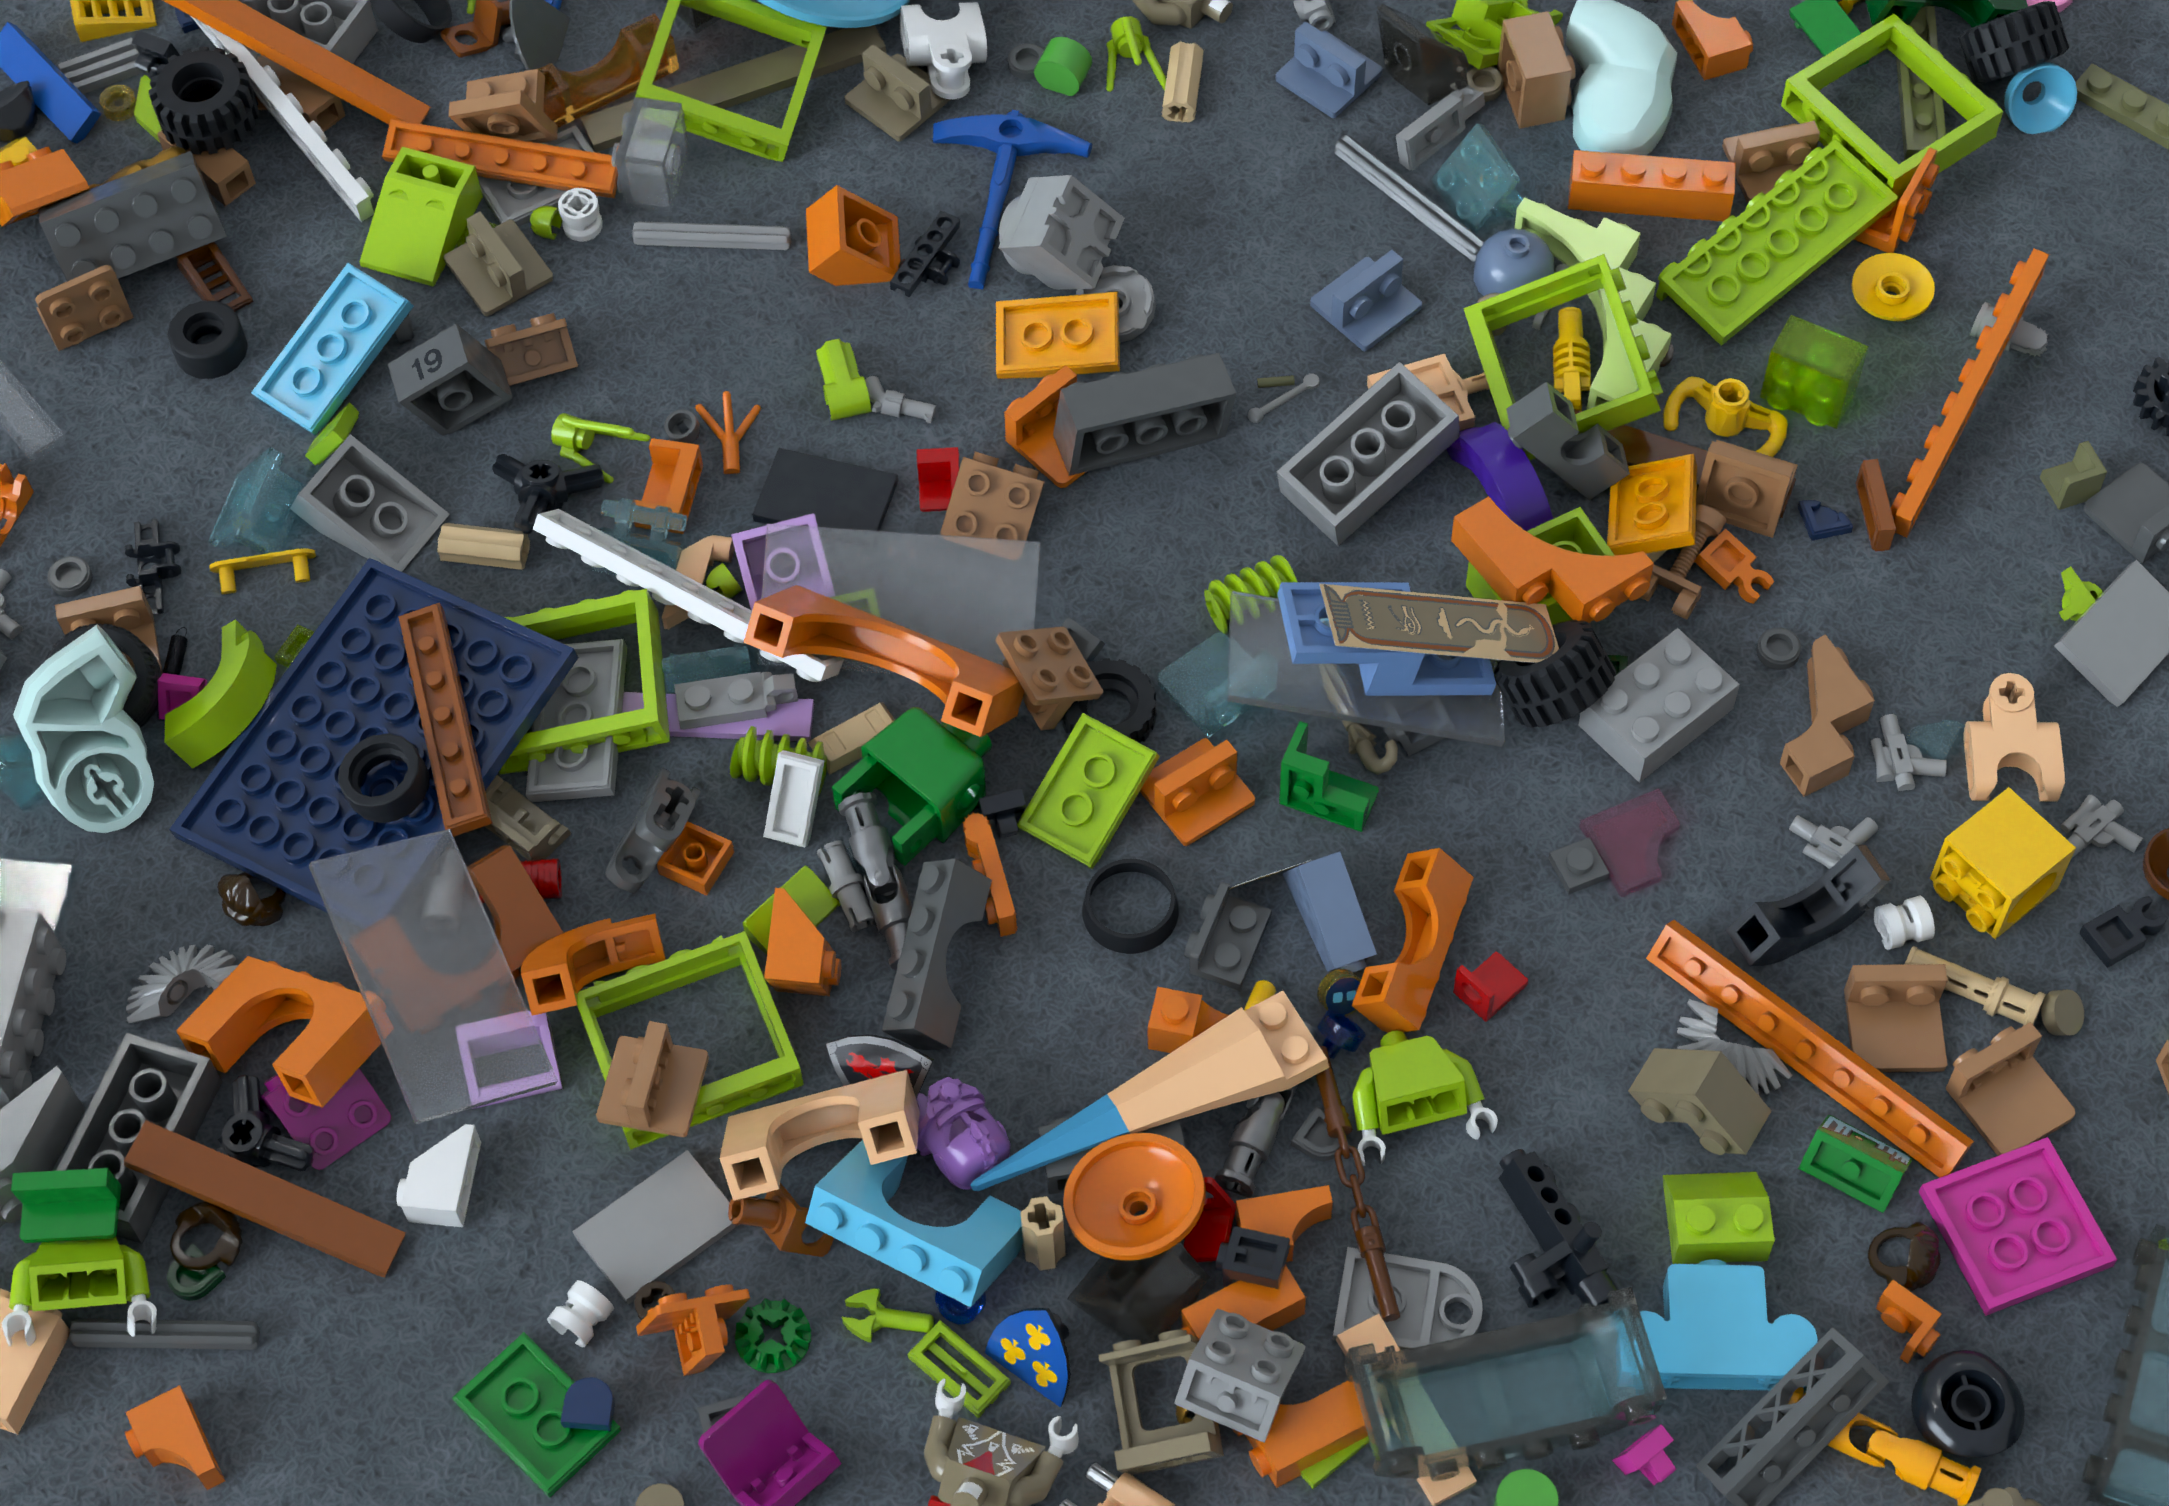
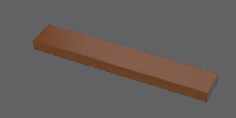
(445, 720)
(264, 1199)

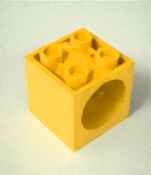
(2001, 863)

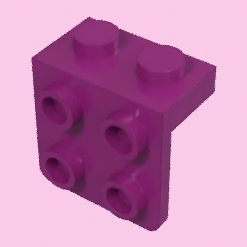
(337, 1127)
(767, 1451)

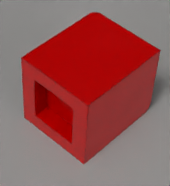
(937, 477)

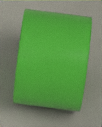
(1063, 66)
(1526, 1488)

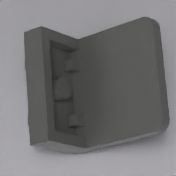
(2134, 511)

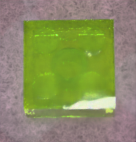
(1813, 372)

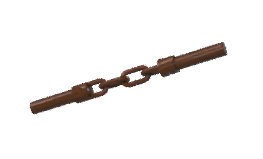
(1370, 1237)

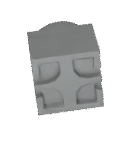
(1058, 232)

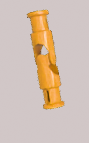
(1913, 1459)

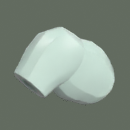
(1626, 78)
(80, 737)

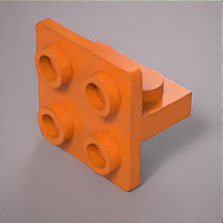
(1198, 790)
(696, 1324)

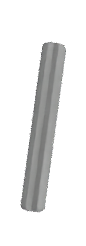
(711, 235)

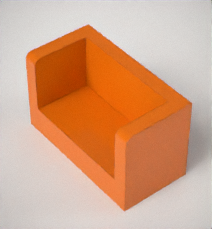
(672, 477)

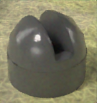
(677, 418)

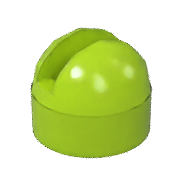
(543, 218)
(724, 579)

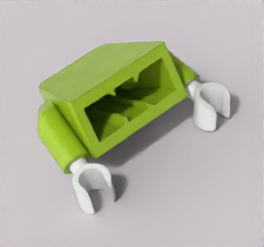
(1415, 1086)
(75, 1277)

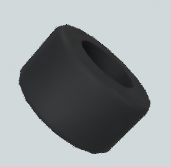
(213, 358)

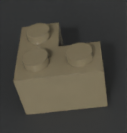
(1705, 1094)

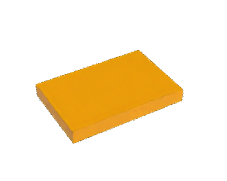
(1050, 332)
(1654, 507)

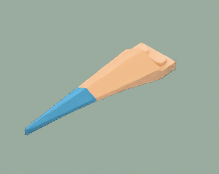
(1226, 1064)

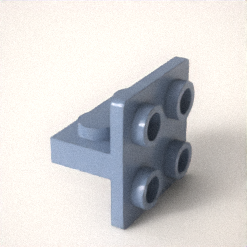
(1326, 71)
(1368, 300)

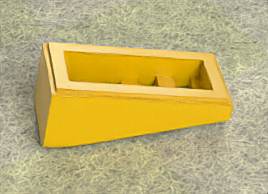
(92, 25)

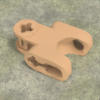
(2013, 739)

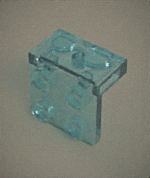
(1199, 685)

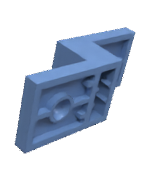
(1381, 670)

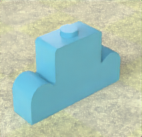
(1720, 1330)

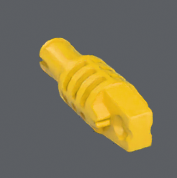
(1571, 357)

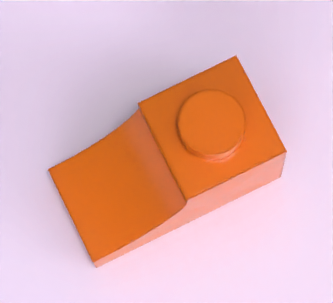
(1712, 42)
(1178, 1019)
(1285, 1213)
(171, 1433)

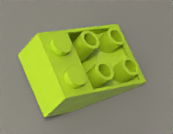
(420, 215)

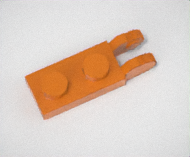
(983, 848)

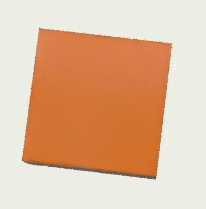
(696, 858)

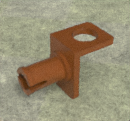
(485, 28)
(781, 1220)

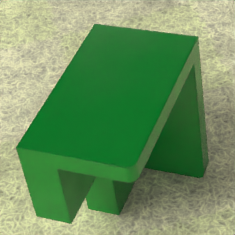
(1316, 790)

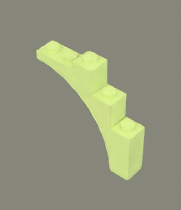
(1577, 242)

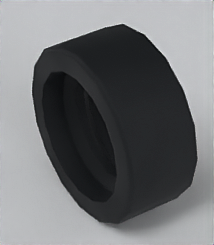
(370, 753)

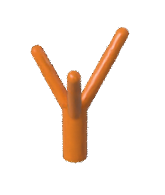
(729, 439)

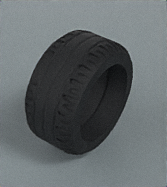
(144, 696)

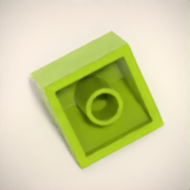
(1718, 1217)

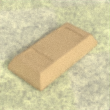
(844, 742)

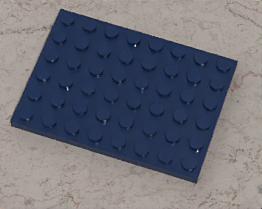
(277, 787)

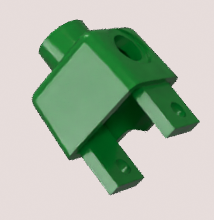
(926, 774)

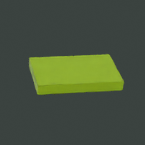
(1088, 791)

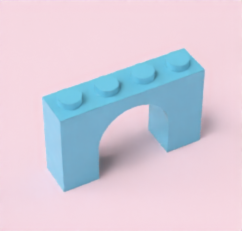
(950, 1259)

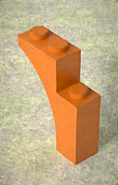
(1528, 568)

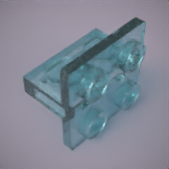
(1478, 180)

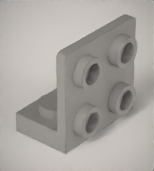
(1239, 1374)

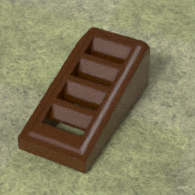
(200, 256)

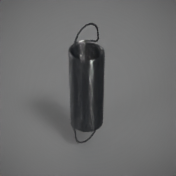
(175, 654)

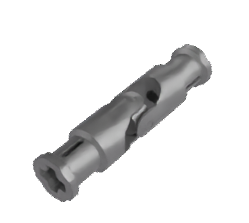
(875, 854)
(1254, 1139)

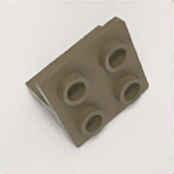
(893, 94)
(497, 264)

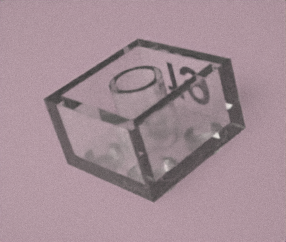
(651, 154)

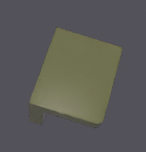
(2075, 480)

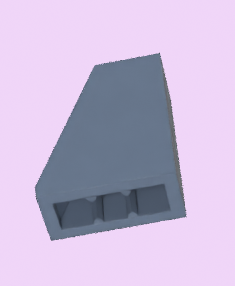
(1331, 912)

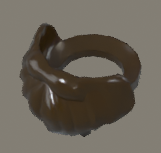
(243, 903)
(227, 1245)
(1922, 1257)

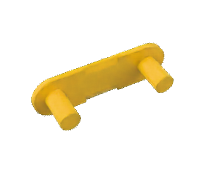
(297, 556)

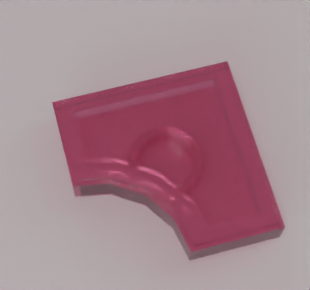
(1630, 839)

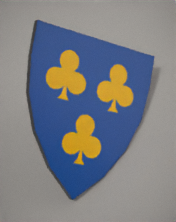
(1034, 1350)

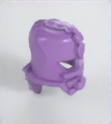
(960, 1132)

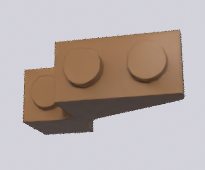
(1836, 705)

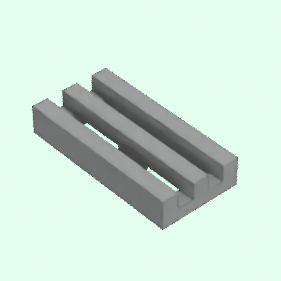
(102, 63)

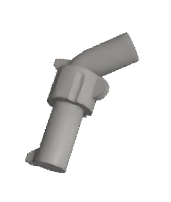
(895, 403)

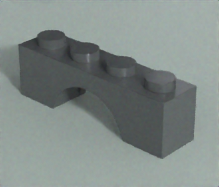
(921, 1001)

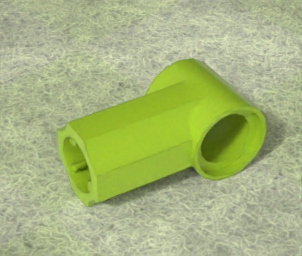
(843, 387)

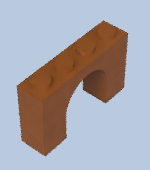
(517, 908)

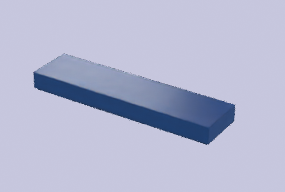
(50, 87)

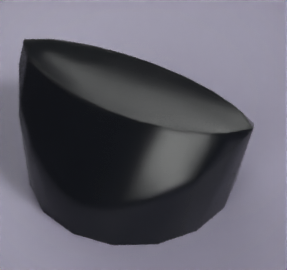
(17, 111)

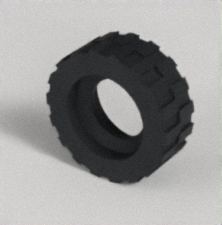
(1132, 684)

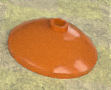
(1129, 1177)

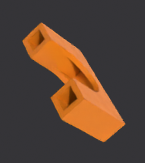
(266, 995)
(1302, 1431)

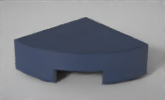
(1822, 521)

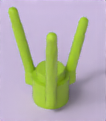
(1129, 42)
(577, 434)

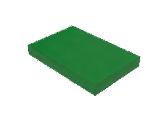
(520, 1409)

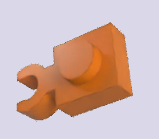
(1729, 562)

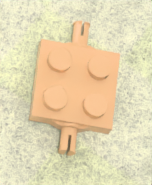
(1446, 384)

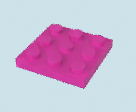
(2017, 1226)

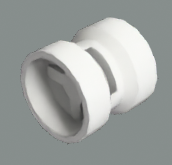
(580, 214)
(1904, 922)
(582, 1311)

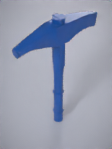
(1008, 137)

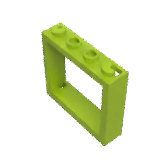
(1927, 63)
(722, 124)
(1546, 294)
(628, 728)
(677, 971)

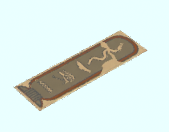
(1438, 624)

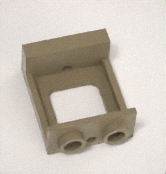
(1163, 1447)

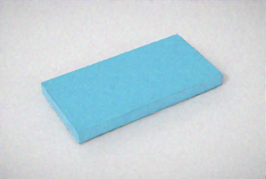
(332, 349)

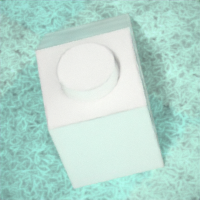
(441, 1180)

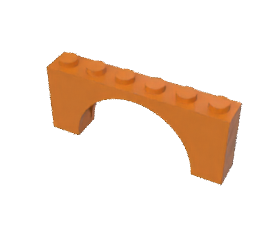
(974, 690)

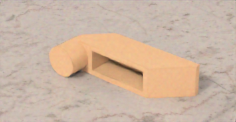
(694, 564)

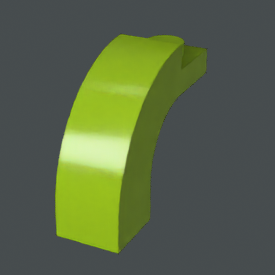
(226, 703)

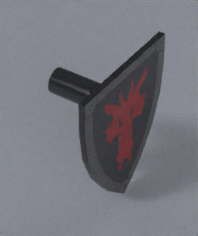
(872, 1056)

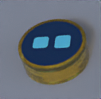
(1338, 991)

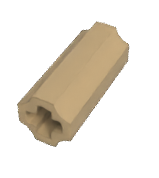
(1182, 82)
(483, 546)
(1043, 1233)

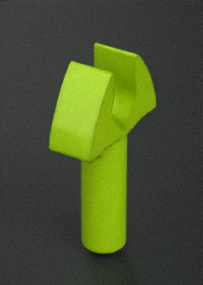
(883, 1317)

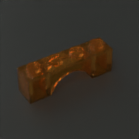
(616, 75)

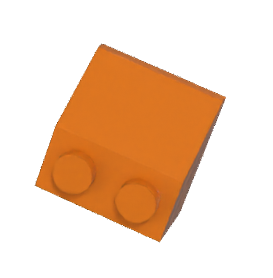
(37, 184)
(851, 240)
(797, 952)

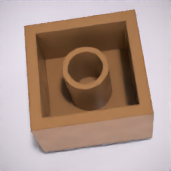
(1535, 69)

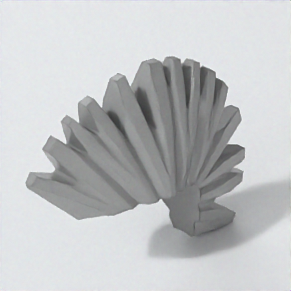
(177, 980)
(1753, 1064)

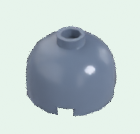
(1511, 260)

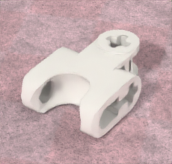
(944, 46)

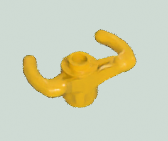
(1727, 411)

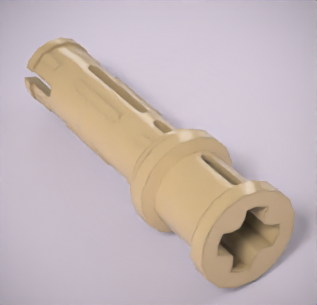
(1995, 995)

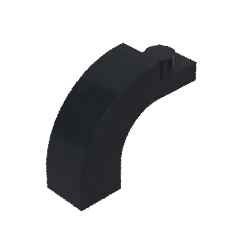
(1785, 927)

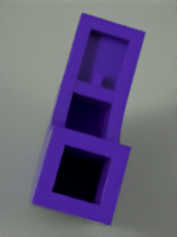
(1503, 473)

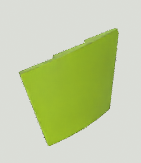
(1482, 27)

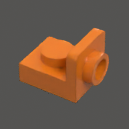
(1907, 1312)

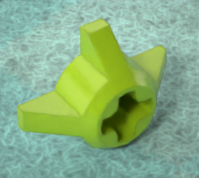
(2078, 595)

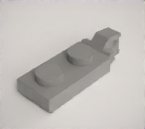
(1437, 126)
(732, 698)

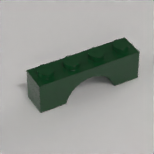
(1973, 11)

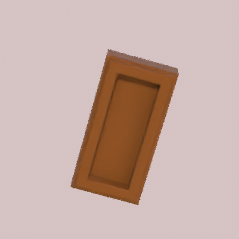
(1875, 505)

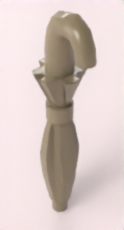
(1362, 742)

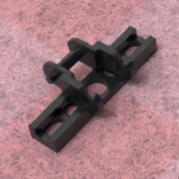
(936, 249)
(160, 571)

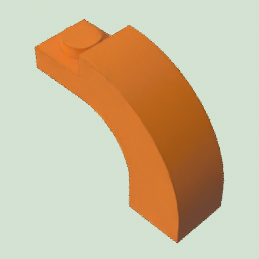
(579, 956)

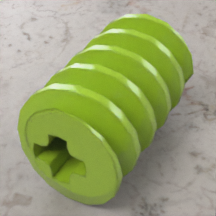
(1261, 581)
(759, 758)

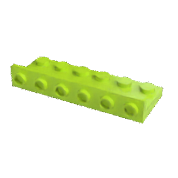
(1776, 241)

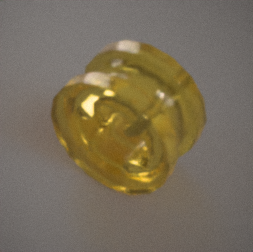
(115, 93)

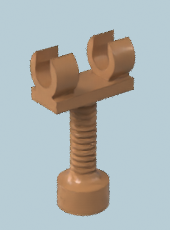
(1708, 524)

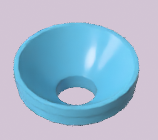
(2051, 106)

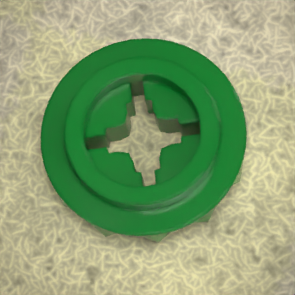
(772, 1356)

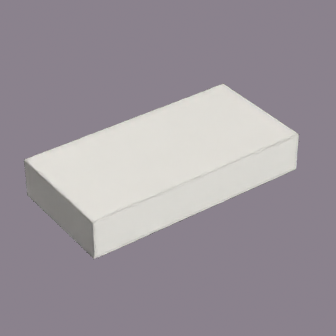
(793, 798)

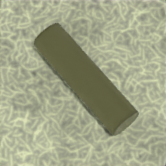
(1275, 381)

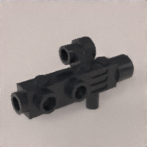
(1558, 1229)

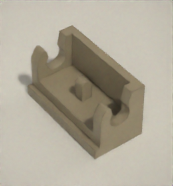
(522, 822)

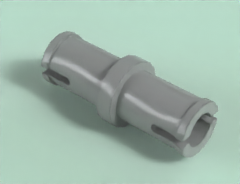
(846, 885)

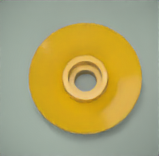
(1896, 274)

